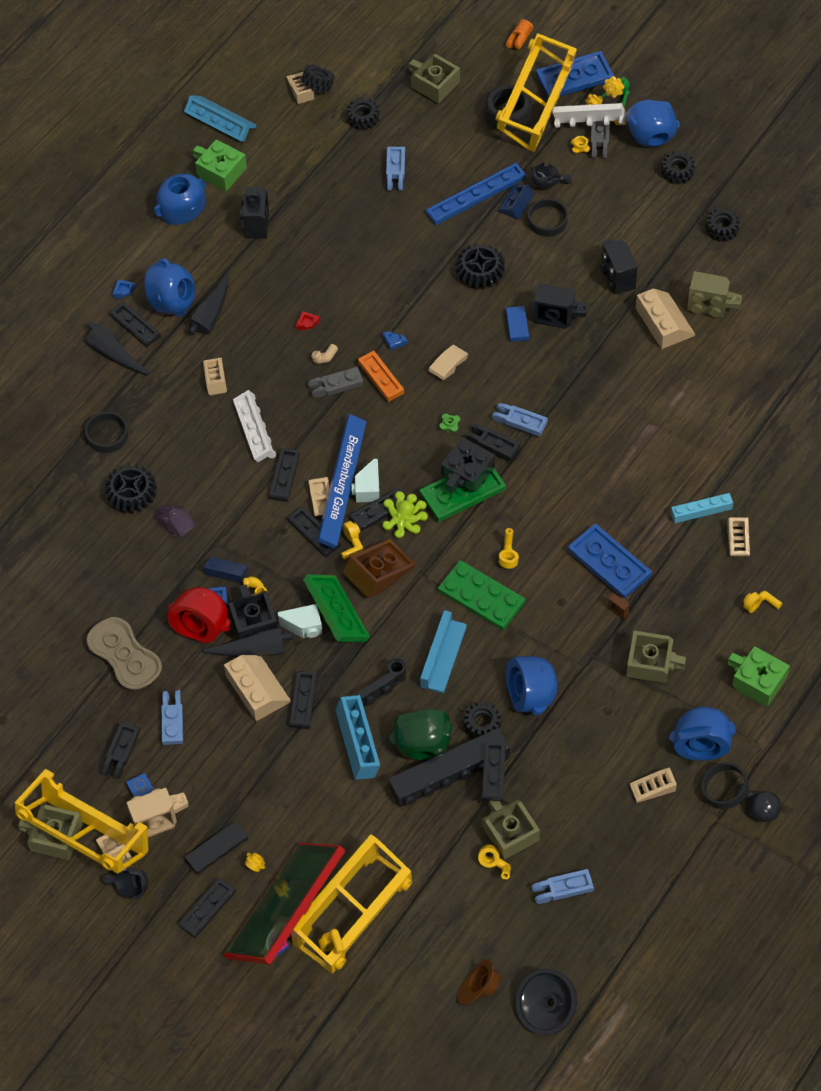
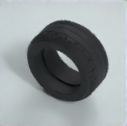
(500, 96)

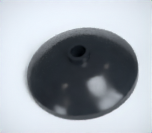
(534, 1001)

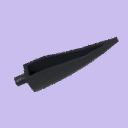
(208, 311)
(106, 343)
(260, 644)

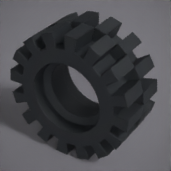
(317, 78)
(363, 106)
(678, 175)
(722, 232)
(481, 710)

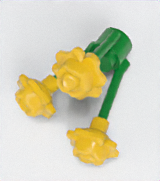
(612, 87)

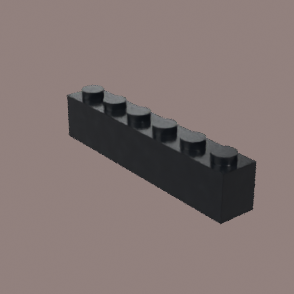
(443, 769)

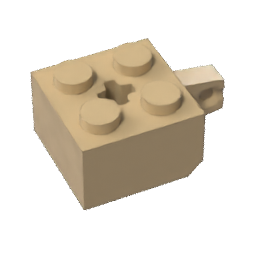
(156, 810)

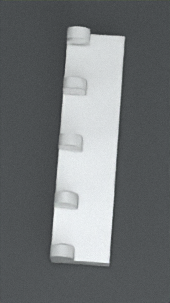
(589, 114)
(253, 426)

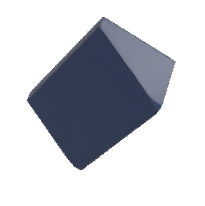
(516, 201)
(225, 569)

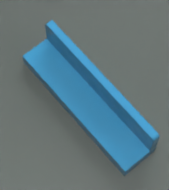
(218, 117)
(442, 653)

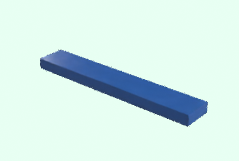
(475, 194)

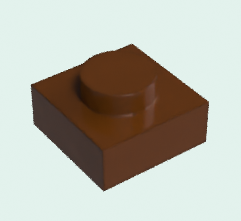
(619, 606)

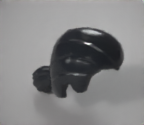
(548, 176)
(762, 806)
(130, 882)

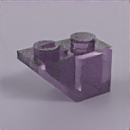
(174, 519)

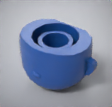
(652, 122)
(180, 199)
(169, 288)
(531, 683)
(703, 734)

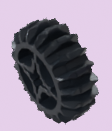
(489, 270)
(129, 493)

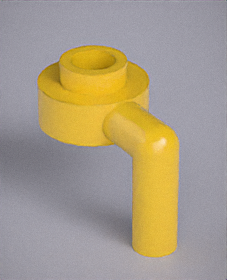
(351, 531)
(508, 558)
(753, 600)
(494, 860)
(330, 941)

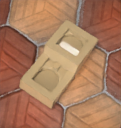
(447, 362)
(319, 492)
(112, 847)

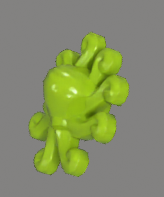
(404, 514)

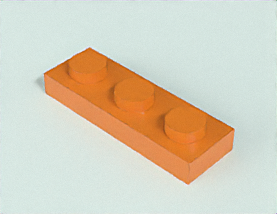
(381, 376)

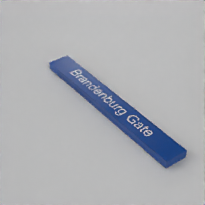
(341, 481)

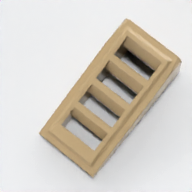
(302, 96)
(215, 377)
(738, 522)
(651, 779)

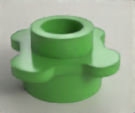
(449, 427)

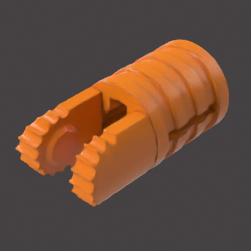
(519, 34)

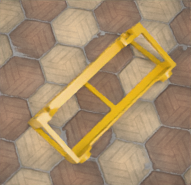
(503, 116)
(132, 837)
(365, 854)

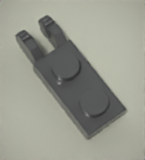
(599, 137)
(336, 382)

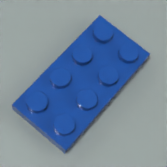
(585, 73)
(609, 561)

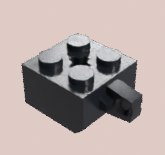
(255, 212)
(618, 266)
(557, 306)
(467, 466)
(251, 613)

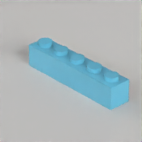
(701, 508)

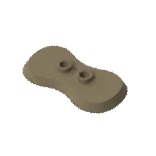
(116, 643)

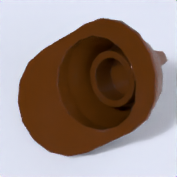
(480, 983)

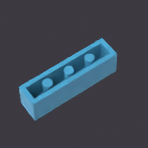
(357, 737)

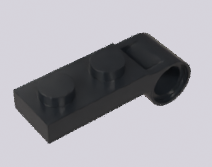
(385, 684)

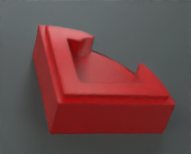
(307, 321)

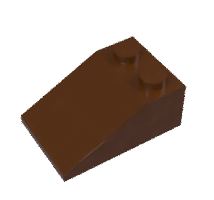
(377, 567)

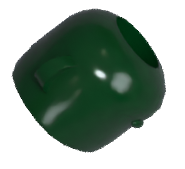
(421, 734)

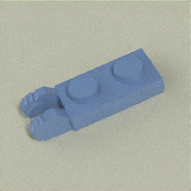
(395, 166)
(520, 419)
(172, 720)
(564, 886)

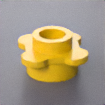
(580, 144)
(255, 862)

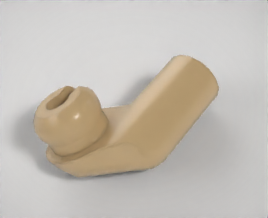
(319, 357)

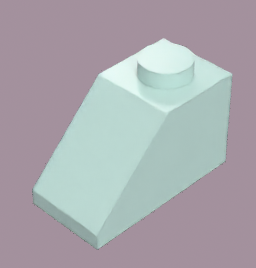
(367, 483)
(301, 621)

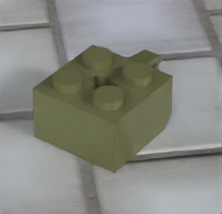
(434, 77)
(711, 295)
(652, 657)
(62, 820)
(522, 830)

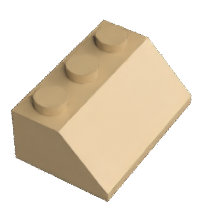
(663, 317)
(256, 685)

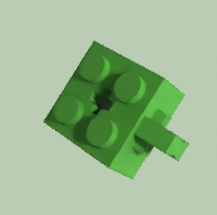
(219, 164)
(758, 675)

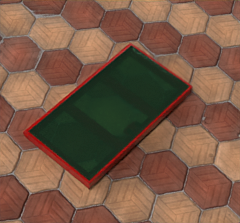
(284, 903)

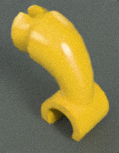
(254, 583)

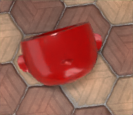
(199, 614)

